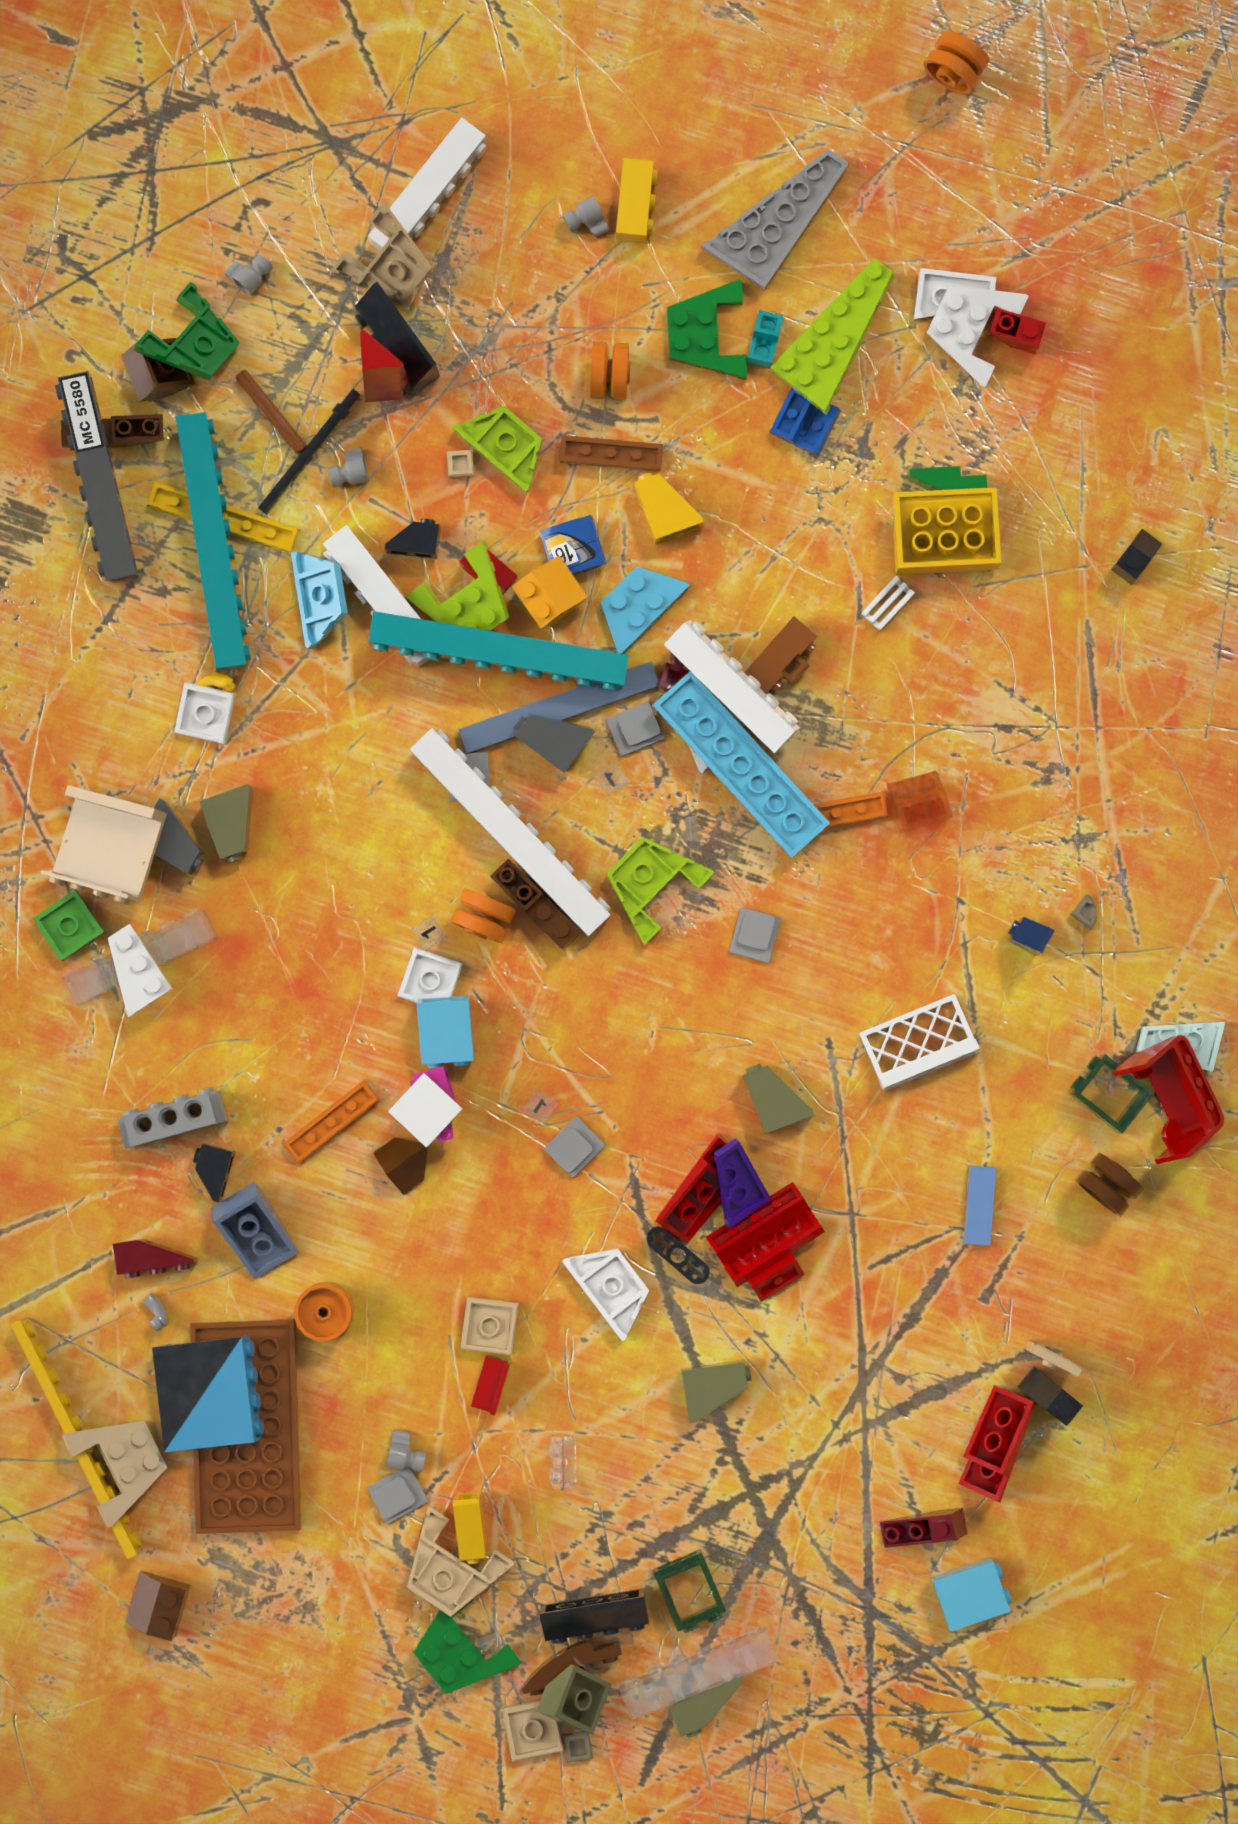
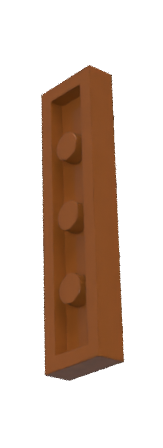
(611, 453)

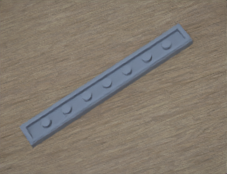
(557, 707)

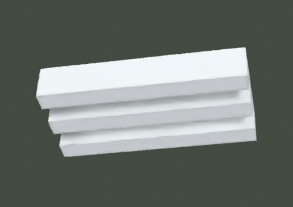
(902, 587)

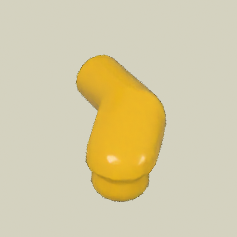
(218, 680)

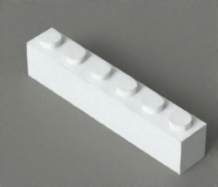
(435, 180)
(368, 578)
(732, 685)

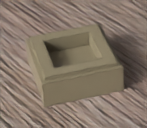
(577, 1746)

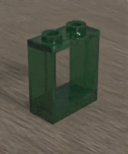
(1130, 1111)
(680, 1565)

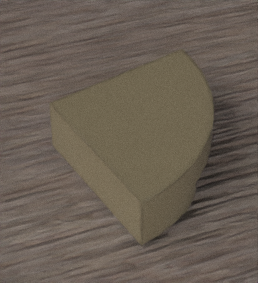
(1085, 912)

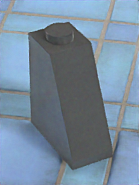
(553, 739)
(176, 843)

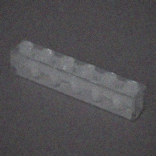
(164, 945)
(698, 1673)

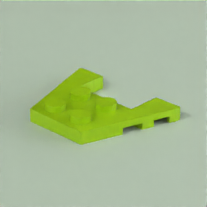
(474, 606)
(643, 875)

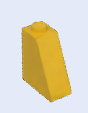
(665, 508)
(470, 1526)

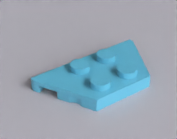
(319, 596)
(638, 604)

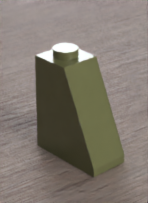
(229, 821)
(773, 1099)
(712, 1386)

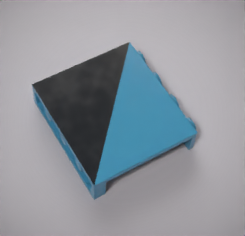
(207, 1393)

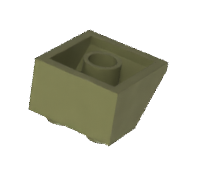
(575, 1699)

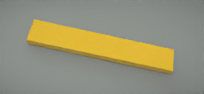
(241, 522)

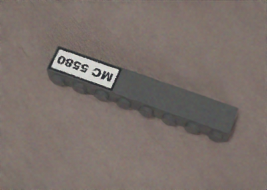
(97, 476)

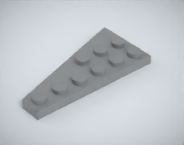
(770, 229)

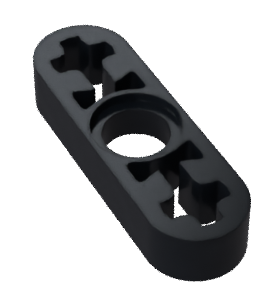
(697, 1262)

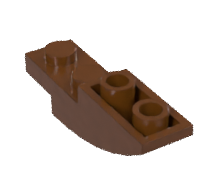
(127, 430)
(535, 904)
(579, 1654)

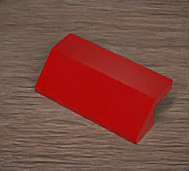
(766, 1235)

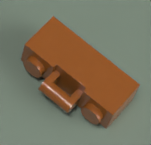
(786, 647)

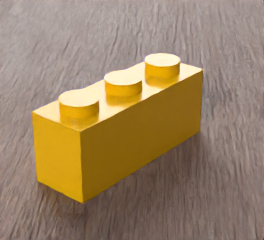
(636, 200)

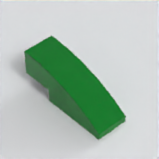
(945, 478)

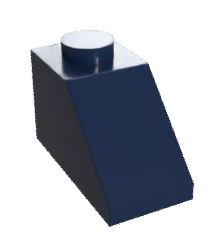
(1030, 935)

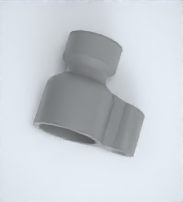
(588, 214)
(249, 277)
(353, 471)
(400, 1454)

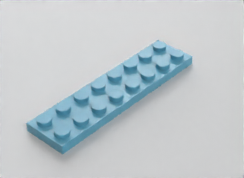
(741, 764)

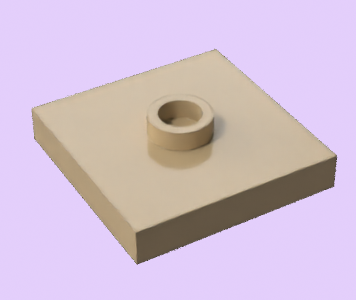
(489, 1325)
(1053, 1359)
(530, 1732)

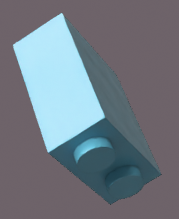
(445, 1031)
(972, 1594)

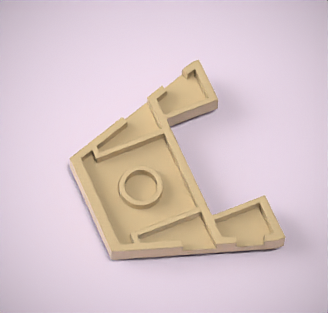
(396, 266)
(130, 1458)
(445, 1578)

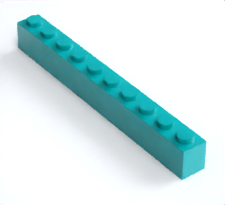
(211, 541)
(499, 650)

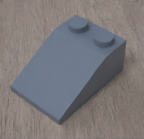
(253, 1230)

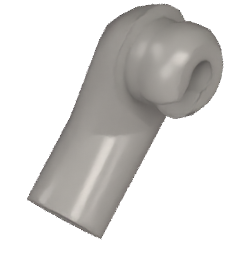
(158, 1310)

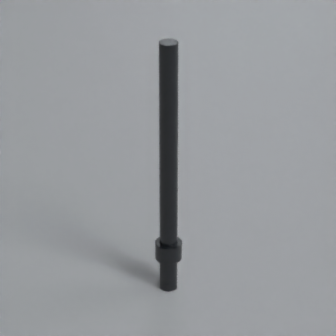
(340, 412)

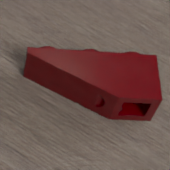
(145, 1255)
(924, 1528)

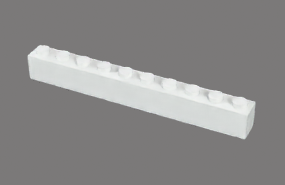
(510, 832)

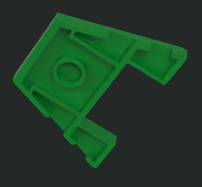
(695, 331)
(200, 347)
(454, 1659)

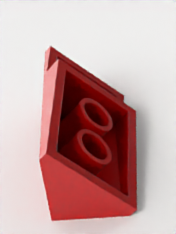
(382, 371)
(695, 1197)
(996, 1443)

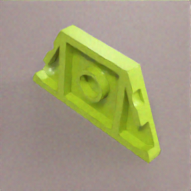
(504, 443)

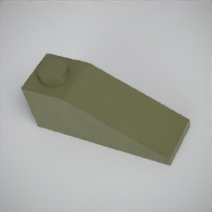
(698, 1710)

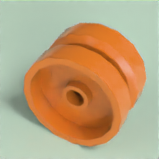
(956, 62)
(610, 371)
(483, 915)
(339, 1307)

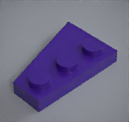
(738, 1183)

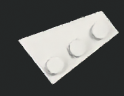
(934, 283)
(136, 971)

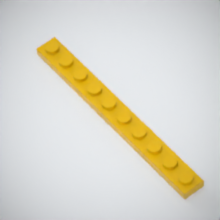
(70, 1423)

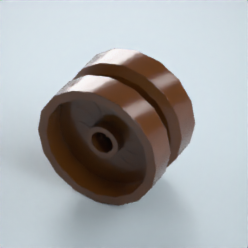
(1111, 1181)

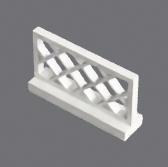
(925, 1064)

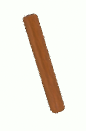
(271, 411)

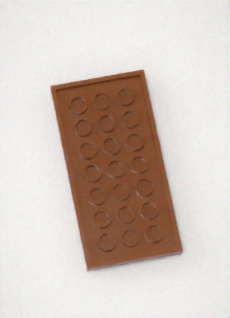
(255, 1482)

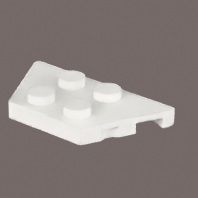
(610, 1286)

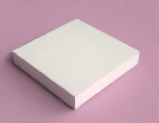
(205, 713)
(429, 976)
(425, 1110)

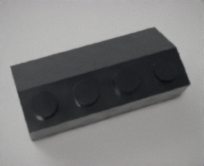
(393, 332)
(594, 1615)

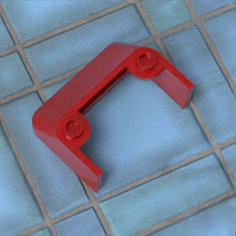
(1183, 1093)

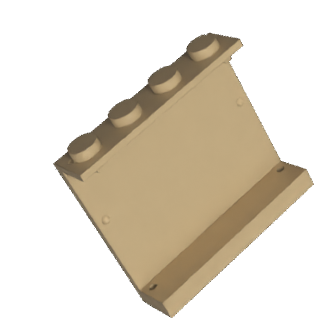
(107, 846)

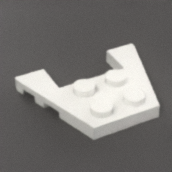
(962, 320)

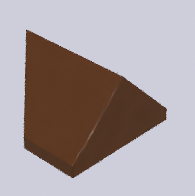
(403, 1162)

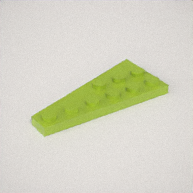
(829, 345)

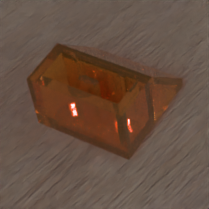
(919, 801)

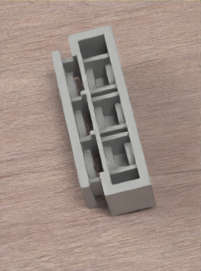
(212, 1113)

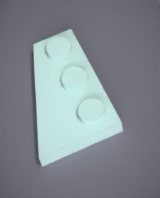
(1203, 1037)

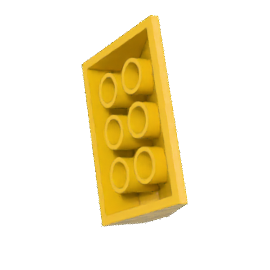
(946, 531)

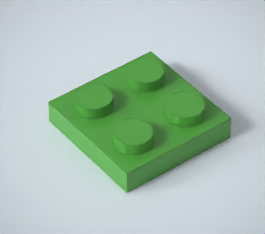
(68, 925)

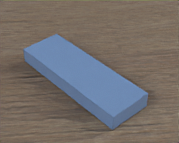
(979, 1205)

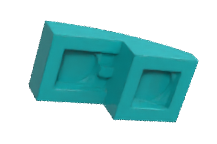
(764, 339)

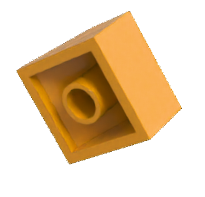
(550, 592)

